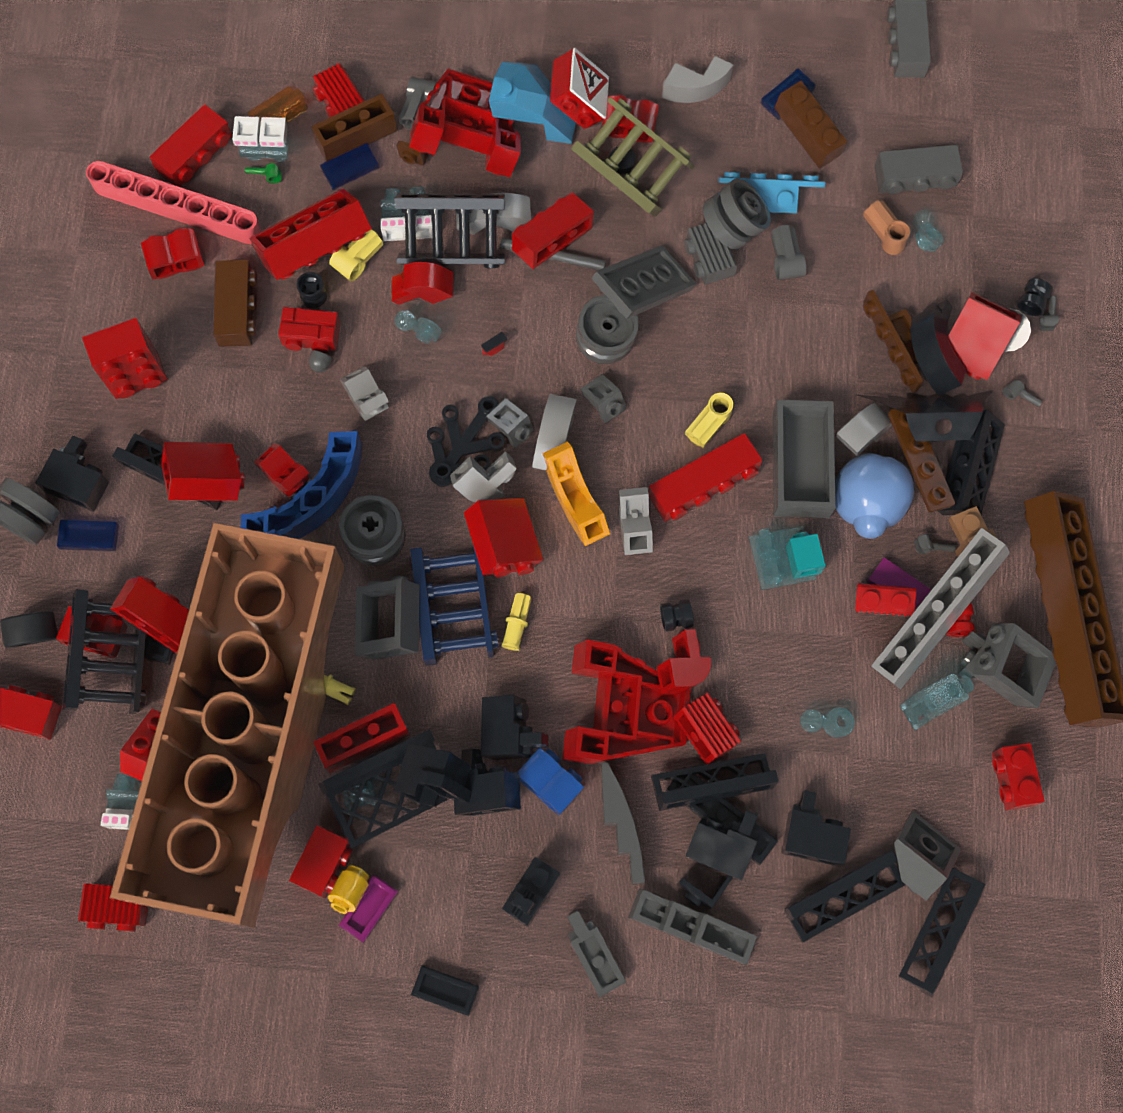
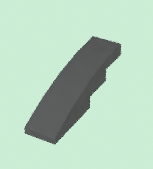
(618, 814)
(692, 926)

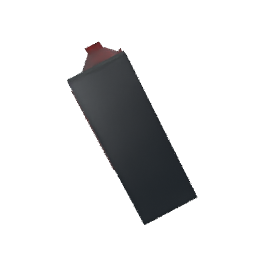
(494, 344)

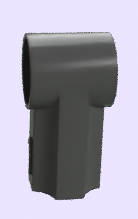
(416, 94)
(788, 260)

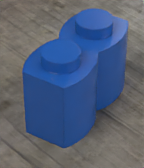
(550, 781)

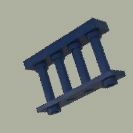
(430, 619)

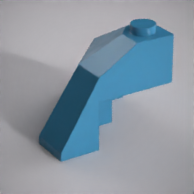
(523, 94)

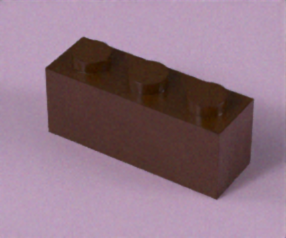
(810, 124)
(354, 127)
(234, 303)

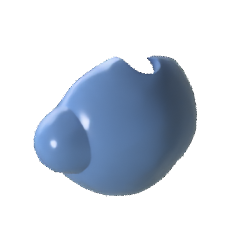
(873, 493)

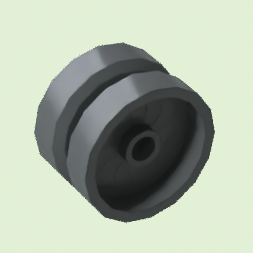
(736, 214)
(604, 332)
(23, 508)
(374, 514)

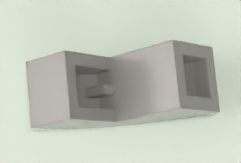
(688, 86)
(515, 213)
(554, 426)
(864, 428)

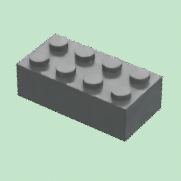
(803, 459)

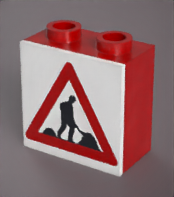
(579, 88)

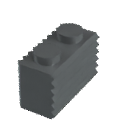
(711, 257)

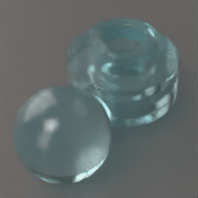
(927, 236)
(425, 329)
(813, 721)

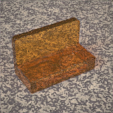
(284, 104)

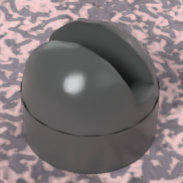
(319, 361)

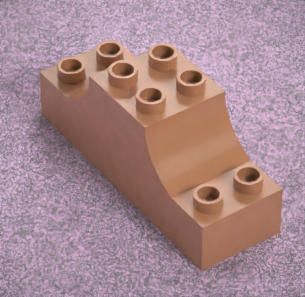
(233, 727)

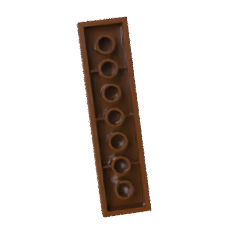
(1076, 609)

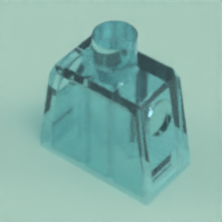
(937, 700)

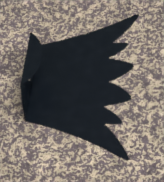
(925, 411)

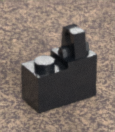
(70, 479)
(505, 729)
(491, 790)
(812, 839)
(724, 848)
(531, 892)

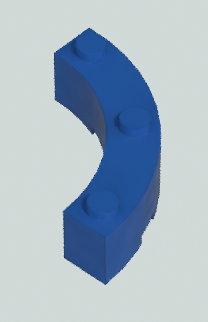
(319, 497)

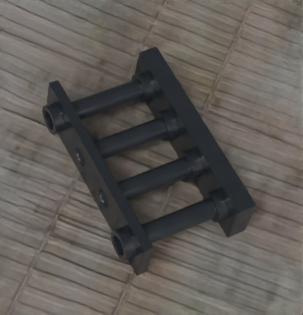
(463, 204)
(78, 664)

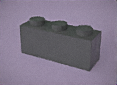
(909, 38)
(918, 169)

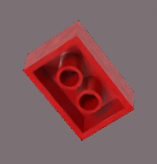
(125, 358)

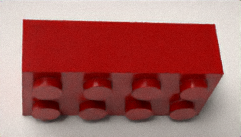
(311, 234)

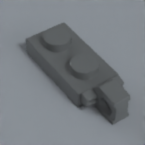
(594, 955)

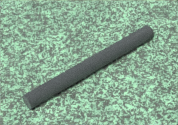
(565, 257)

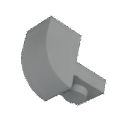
(365, 393)
(482, 484)
(635, 521)

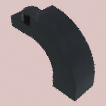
(934, 350)

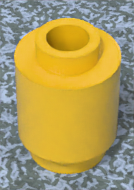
(348, 889)

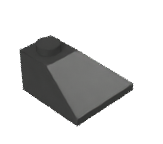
(924, 856)

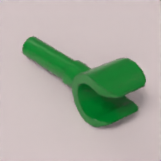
(271, 171)

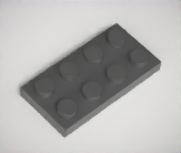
(643, 281)

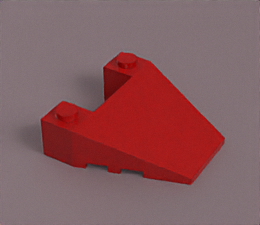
(462, 116)
(629, 708)

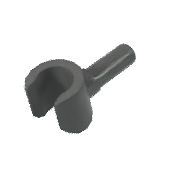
(1048, 322)
(1017, 388)
(925, 545)

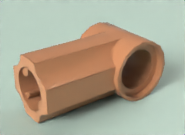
(886, 226)

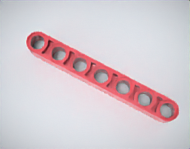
(164, 194)

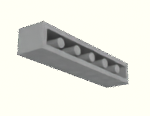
(941, 608)

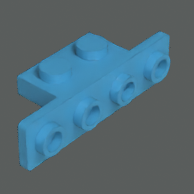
(778, 194)

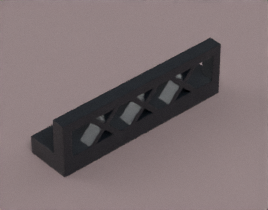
(968, 461)
(144, 466)
(714, 789)
(839, 886)
(953, 937)

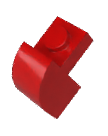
(424, 281)
(282, 469)
(687, 667)

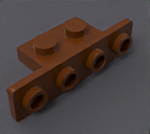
(896, 334)
(922, 465)

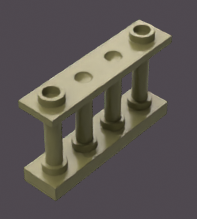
(610, 166)

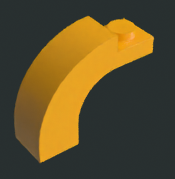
(574, 495)

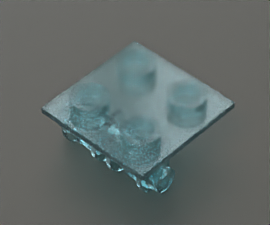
(772, 558)

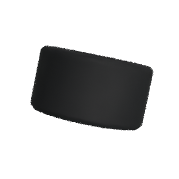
(28, 629)

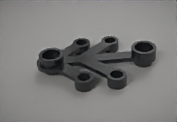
(462, 444)

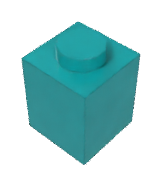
(805, 555)

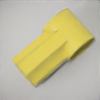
(352, 259)
(709, 420)

